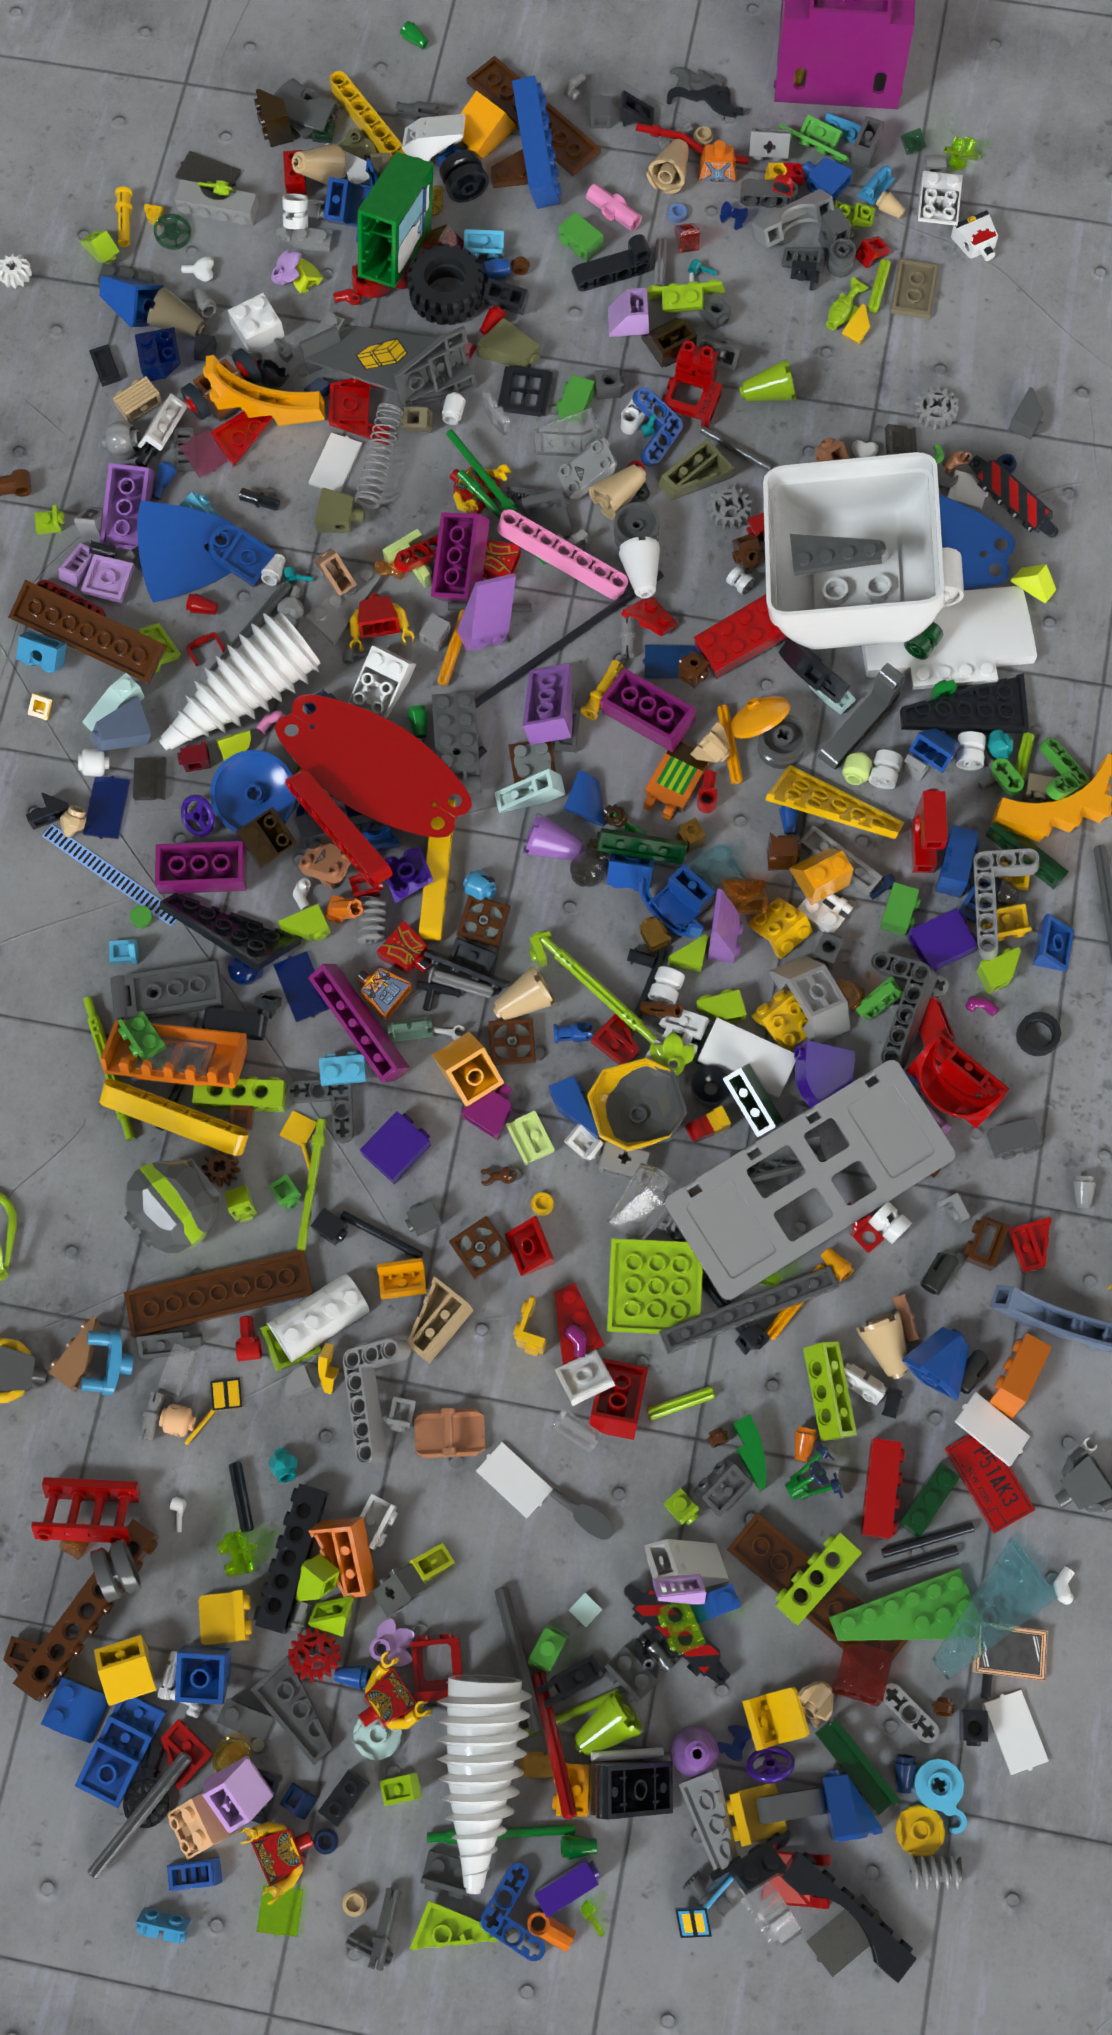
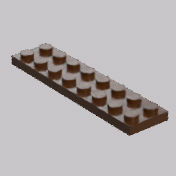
(570, 144)
(87, 631)
(218, 1293)
(776, 1562)

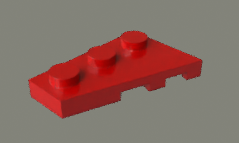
(239, 434)
(572, 1310)

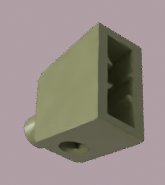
(336, 512)

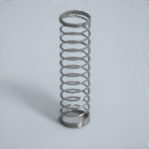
(387, 416)

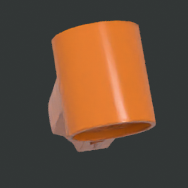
(342, 908)
(552, 1931)

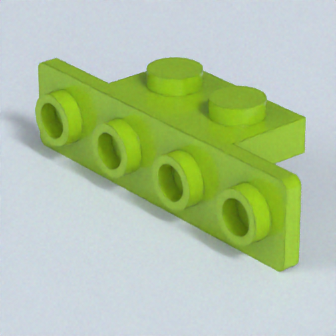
(684, 297)

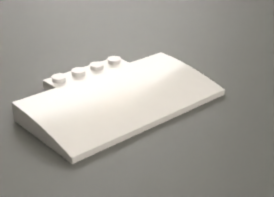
(979, 634)

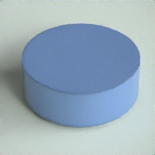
(677, 212)

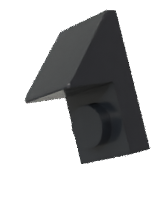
(635, 109)
(51, 813)

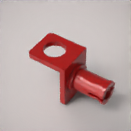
(862, 1226)

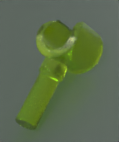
(587, 1911)

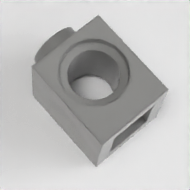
(435, 632)

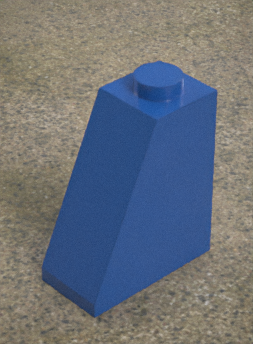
(716, 1604)

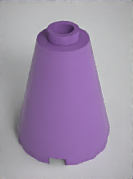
(551, 840)
(683, 1746)

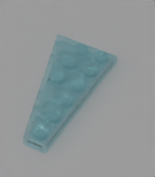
(1000, 1605)

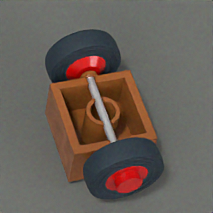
(198, 397)

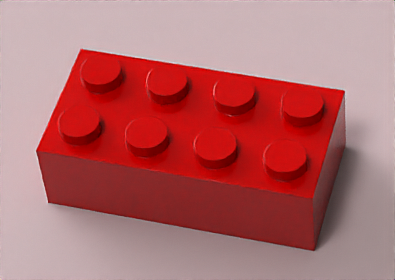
(738, 638)

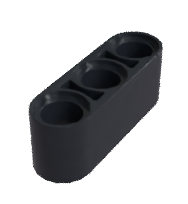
(236, 1021)

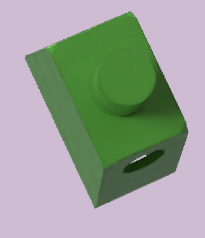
(548, 1648)

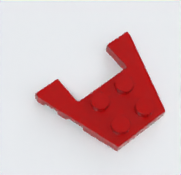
(350, 408)

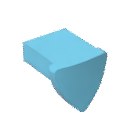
(124, 951)

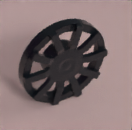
(126, 1802)

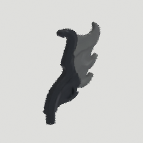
(703, 88)

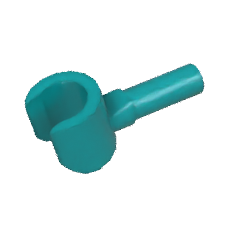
(696, 265)
(648, 428)
(290, 576)

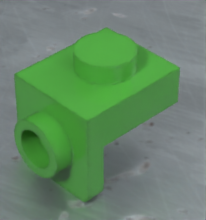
(285, 1192)

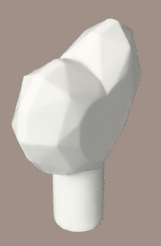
(201, 269)
(864, 449)

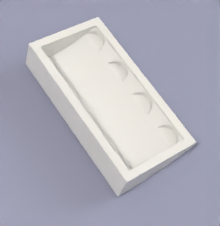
(734, 1048)

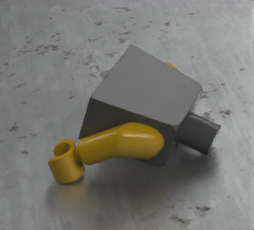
(17, 1370)

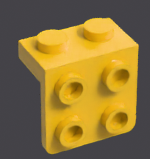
(782, 926)
(782, 1019)
(531, 1343)
(224, 1617)
(776, 1718)
(744, 1809)

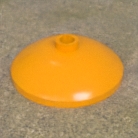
(759, 716)

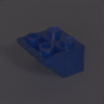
(158, 353)

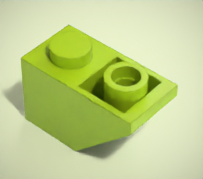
(998, 971)
(725, 1006)
(240, 1203)
(316, 1579)

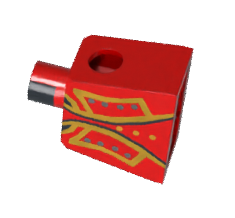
(500, 559)
(404, 950)

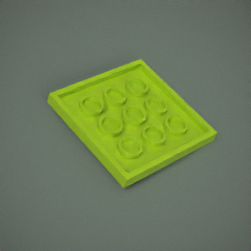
(652, 1285)

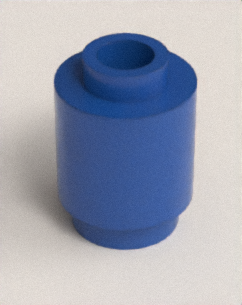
(496, 269)

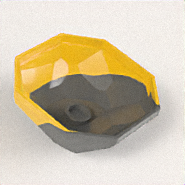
(637, 1104)

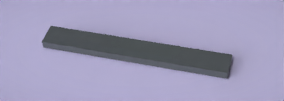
(748, 1309)

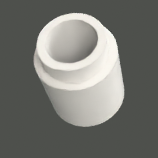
(453, 408)

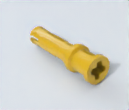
(123, 208)
(593, 704)

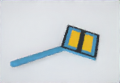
(695, 1920)

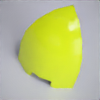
(308, 276)
(233, 743)

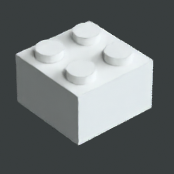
(256, 323)

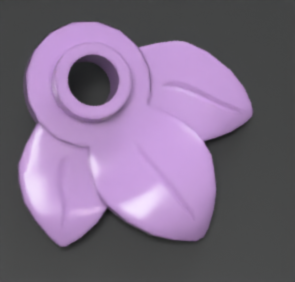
(285, 268)
(395, 1641)

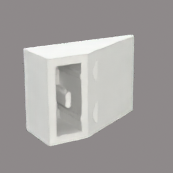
(433, 135)
(939, 198)
(381, 681)
(684, 1558)

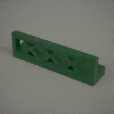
(641, 846)
(1049, 870)
(857, 1766)

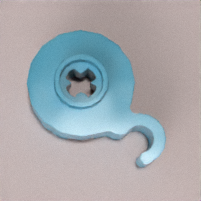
(946, 1798)

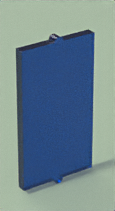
(663, 660)
(106, 807)
(298, 989)

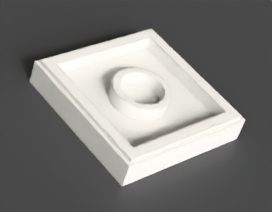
(584, 1377)

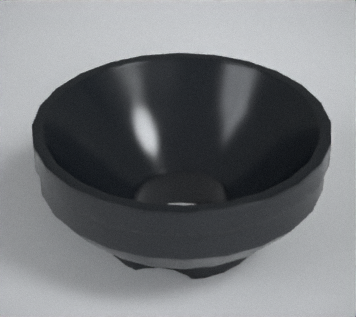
(714, 1075)

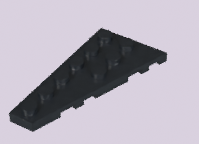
(973, 709)
(233, 933)

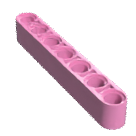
(562, 554)

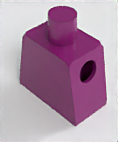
(490, 1111)

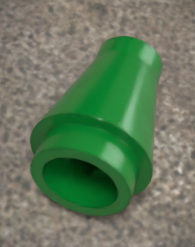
(412, 34)
(418, 720)
(577, 1846)

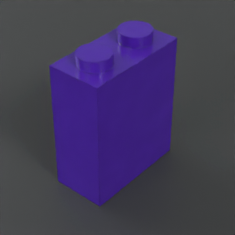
(943, 940)
(396, 1146)
(567, 1886)

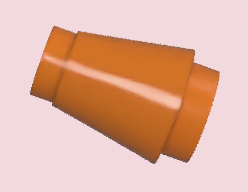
(804, 1442)

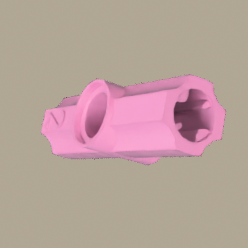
(613, 207)

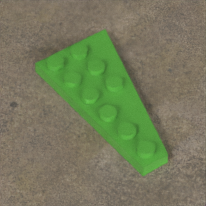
(914, 1613)

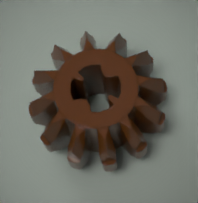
(221, 1176)

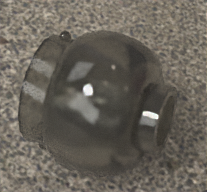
(589, 867)

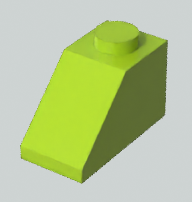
(100, 246)
(307, 923)

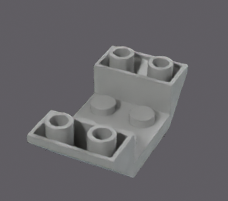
(817, 997)

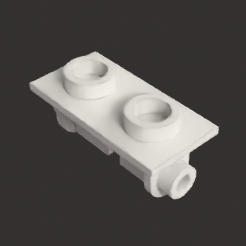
(870, 1390)

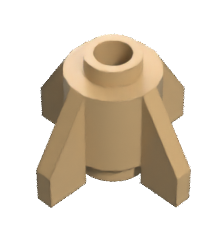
(713, 745)
(817, 1702)

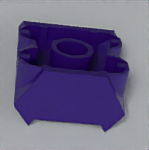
(409, 873)

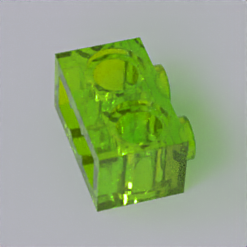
(687, 1623)

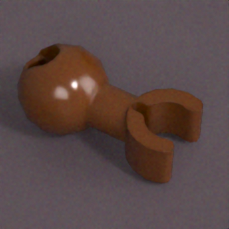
(503, 1175)

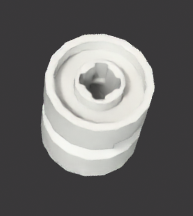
(295, 208)
(971, 750)
(885, 769)
(666, 986)
(897, 1225)

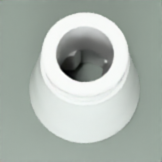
(273, 570)

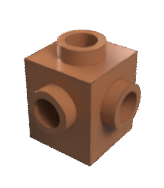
(830, 450)

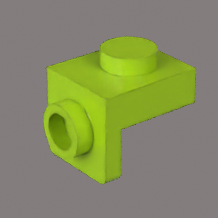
(537, 952)

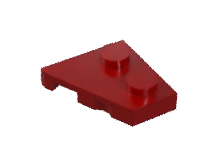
(651, 616)
(616, 1041)
(1030, 1244)
(180, 1739)

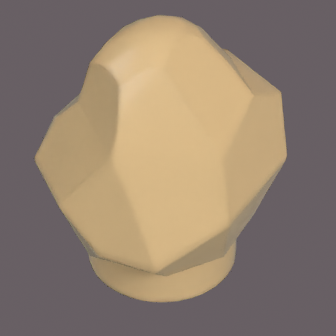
(73, 820)

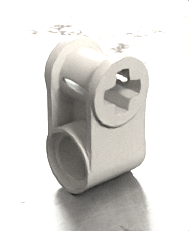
(632, 418)

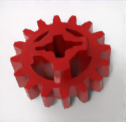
(321, 1661)

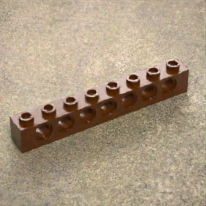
(28, 1678)

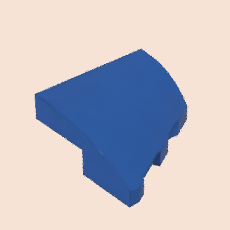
(586, 799)

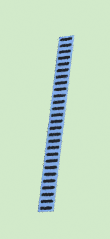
(107, 872)

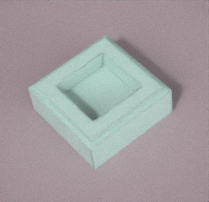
(585, 1610)

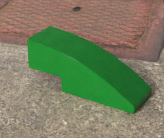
(752, 1451)

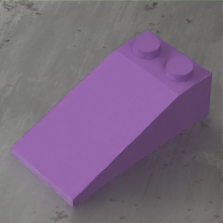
(123, 493)
(487, 613)
(548, 704)
(724, 930)

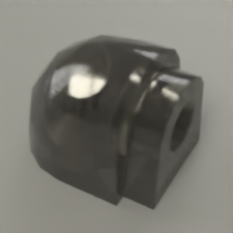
(1007, 894)

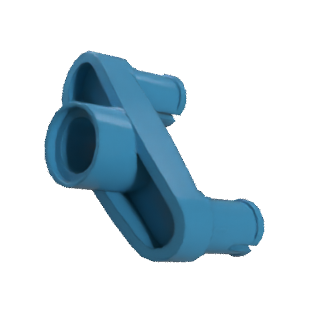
(117, 1362)

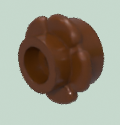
(520, 265)
(717, 1437)
(944, 1707)

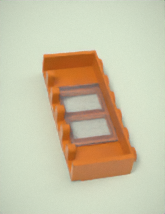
(190, 1056)

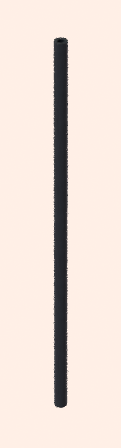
(557, 646)

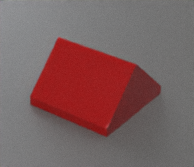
(529, 1247)

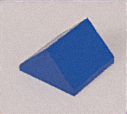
(1053, 944)

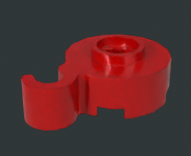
(373, 289)

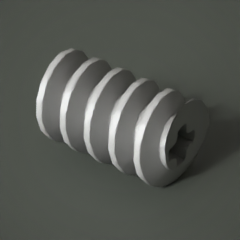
(370, 920)
(936, 1871)

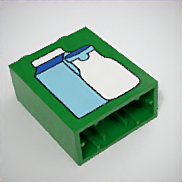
(395, 219)

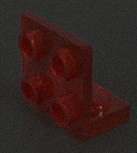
(863, 1673)

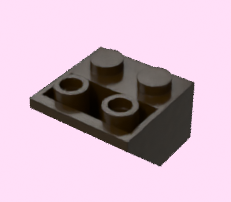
(273, 118)
(667, 340)
(266, 837)

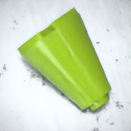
(770, 384)
(608, 1726)

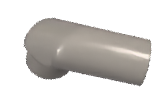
(572, 91)

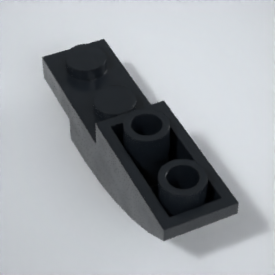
(813, 671)

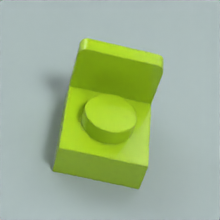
(49, 521)
(682, 1507)

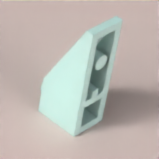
(115, 696)
(530, 791)

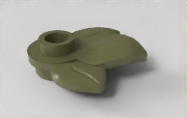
(360, 147)

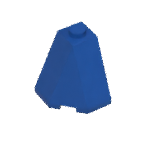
(129, 297)
(940, 1361)
(847, 1811)

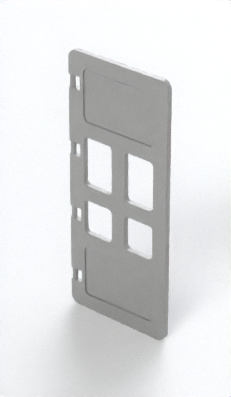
(736, 1227)

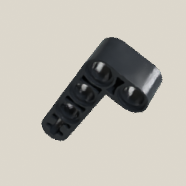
(614, 267)

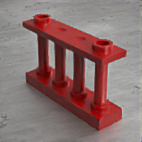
(90, 1490)

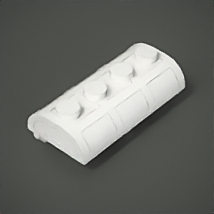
(318, 1317)

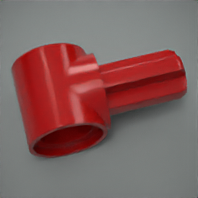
(707, 791)
(248, 1346)

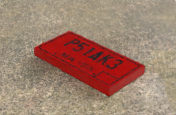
(989, 1483)

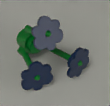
(798, 1486)

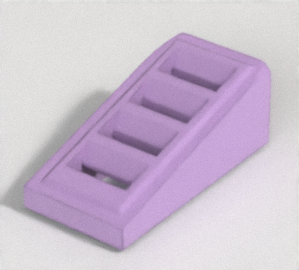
(71, 575)
(692, 1589)

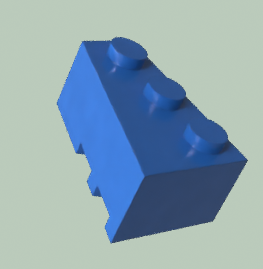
(957, 861)

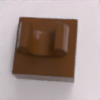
(242, 1116)

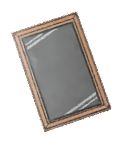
(1017, 1655)

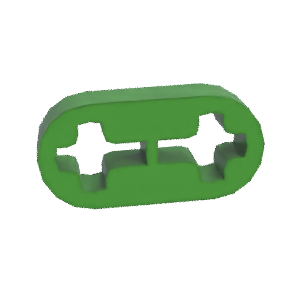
(1003, 780)

